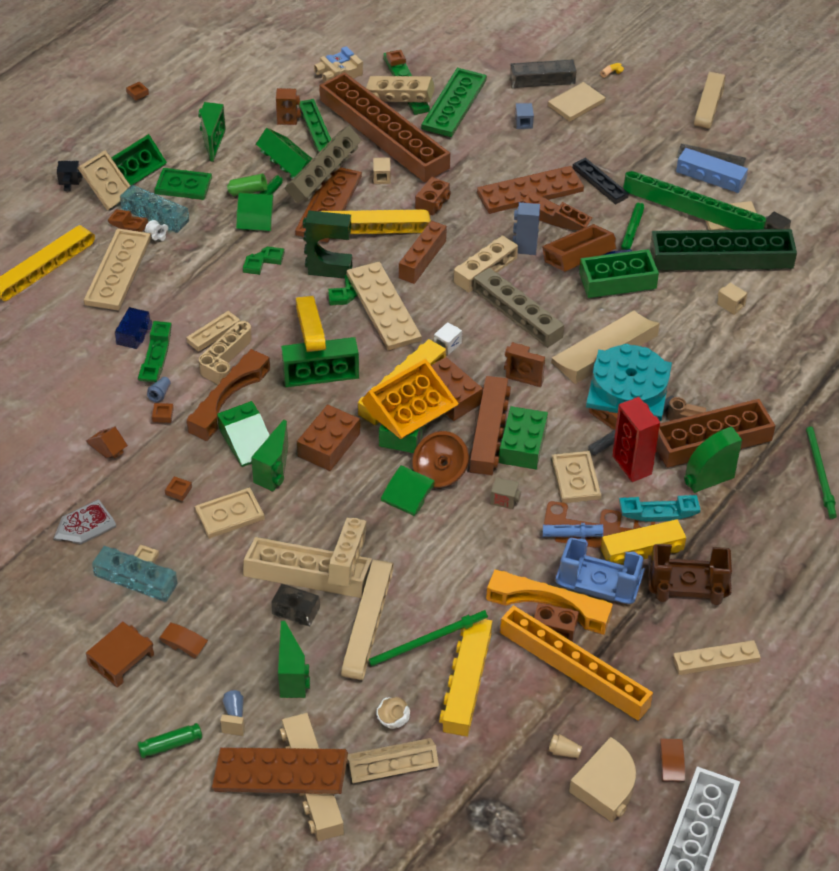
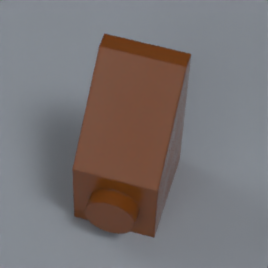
(108, 442)

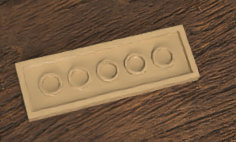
(117, 269)
(384, 306)

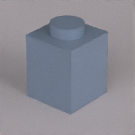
(524, 116)

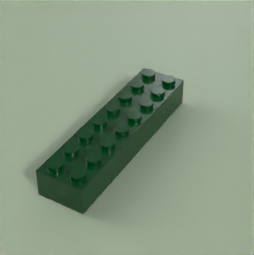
(723, 249)

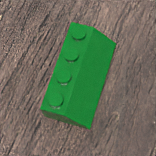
(283, 152)
(139, 159)

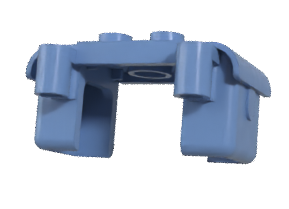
(598, 576)

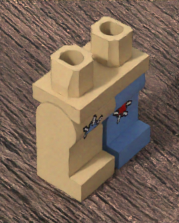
(337, 64)

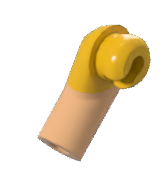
(610, 68)

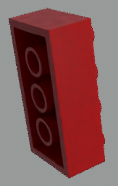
(635, 439)

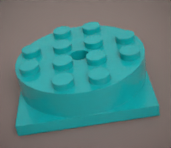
(626, 374)

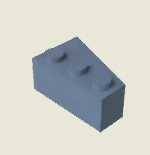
(526, 227)

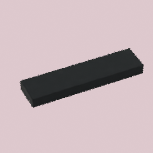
(600, 181)

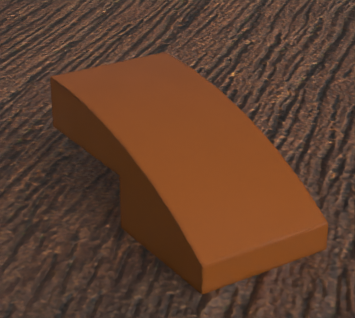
(124, 220)
(184, 639)
(672, 760)

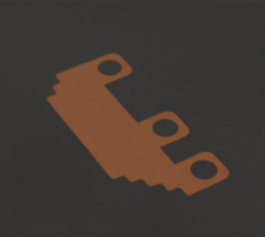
(595, 542)

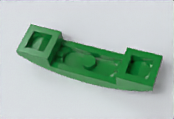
(157, 352)

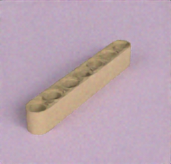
(367, 620)

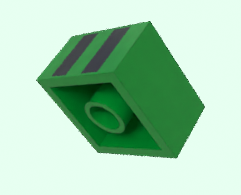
(407, 444)

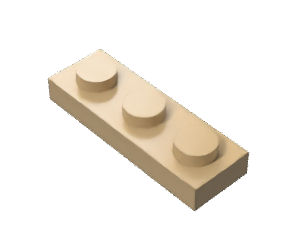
(212, 331)

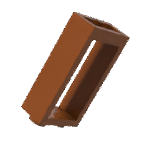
(587, 242)

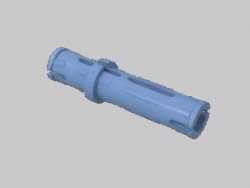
(573, 530)

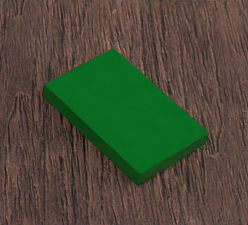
(183, 183)

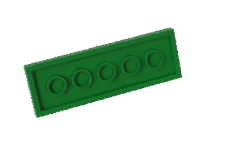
(454, 102)

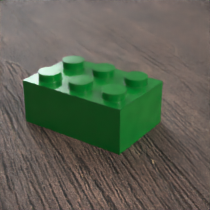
(523, 437)

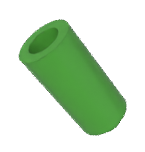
(247, 184)

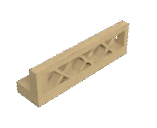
(392, 760)

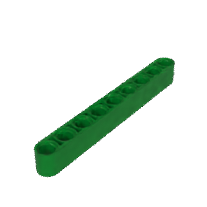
(692, 202)

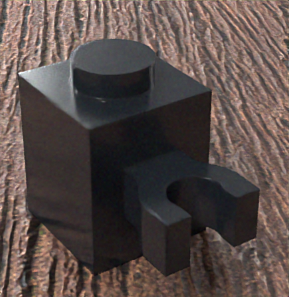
(68, 174)

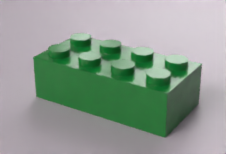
(618, 273)
(334, 364)

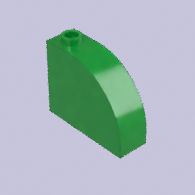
(713, 460)

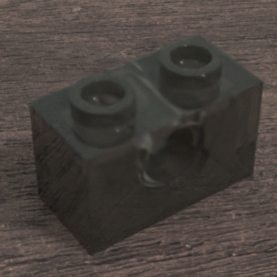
(306, 605)

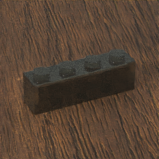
(542, 73)

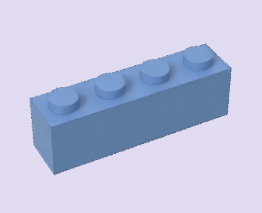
(712, 170)

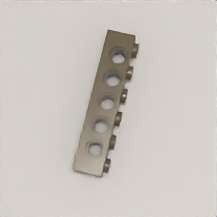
(324, 163)
(518, 307)

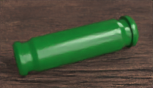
(169, 740)

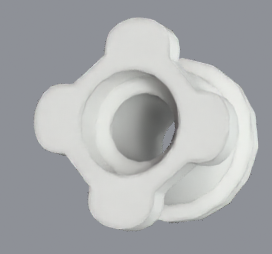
(157, 231)

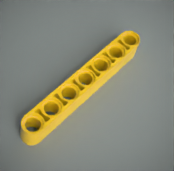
(387, 221)
(44, 261)
(310, 324)

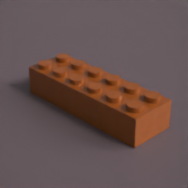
(682, 436)

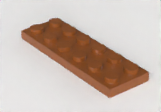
(547, 184)
(333, 195)
(280, 770)

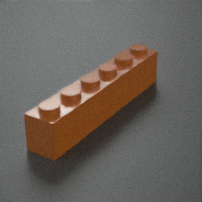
(488, 427)

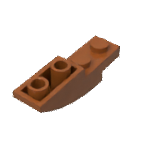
(560, 216)

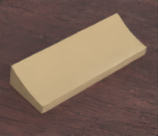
(579, 359)
(300, 567)

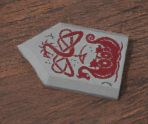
(85, 523)

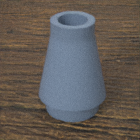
(158, 390)
(233, 703)

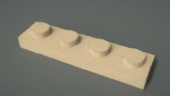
(716, 657)

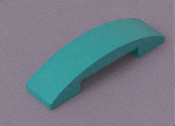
(660, 510)

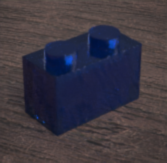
(133, 328)

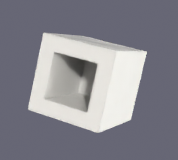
(448, 337)

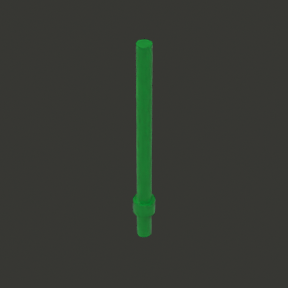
(828, 499)
(466, 622)

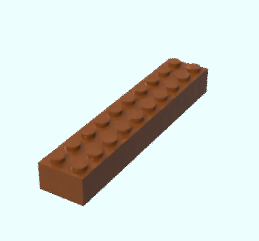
(385, 127)

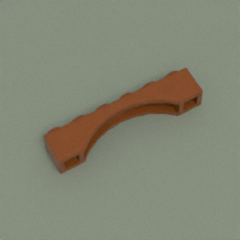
(249, 370)

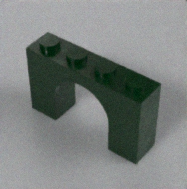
(321, 226)

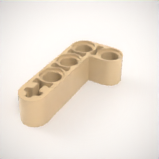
(709, 101)
(215, 360)

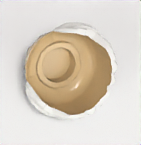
(393, 712)

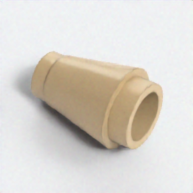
(564, 747)

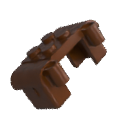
(690, 577)

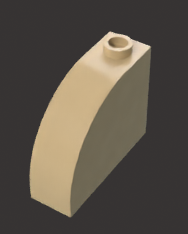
(606, 780)

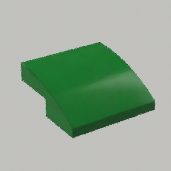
(254, 211)
(407, 490)

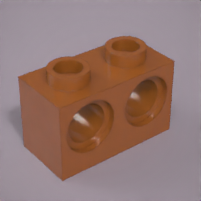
(287, 106)
(432, 195)
(556, 617)

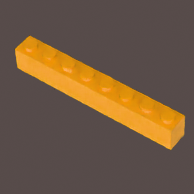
(576, 663)

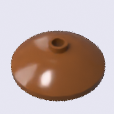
(437, 449)

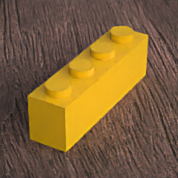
(642, 541)

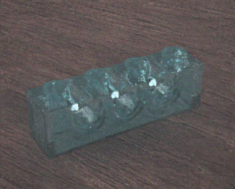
(154, 207)
(135, 573)

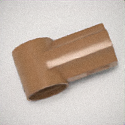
(679, 409)

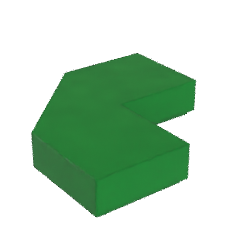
(254, 263)
(342, 296)

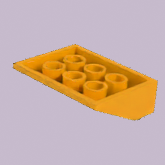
(409, 399)

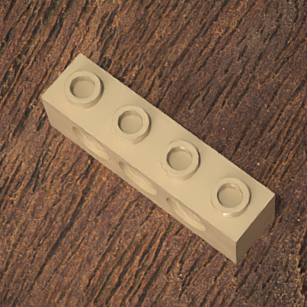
(402, 88)
(494, 256)
(347, 552)

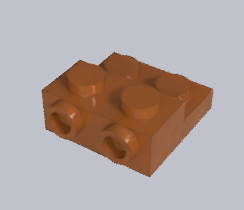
(523, 365)

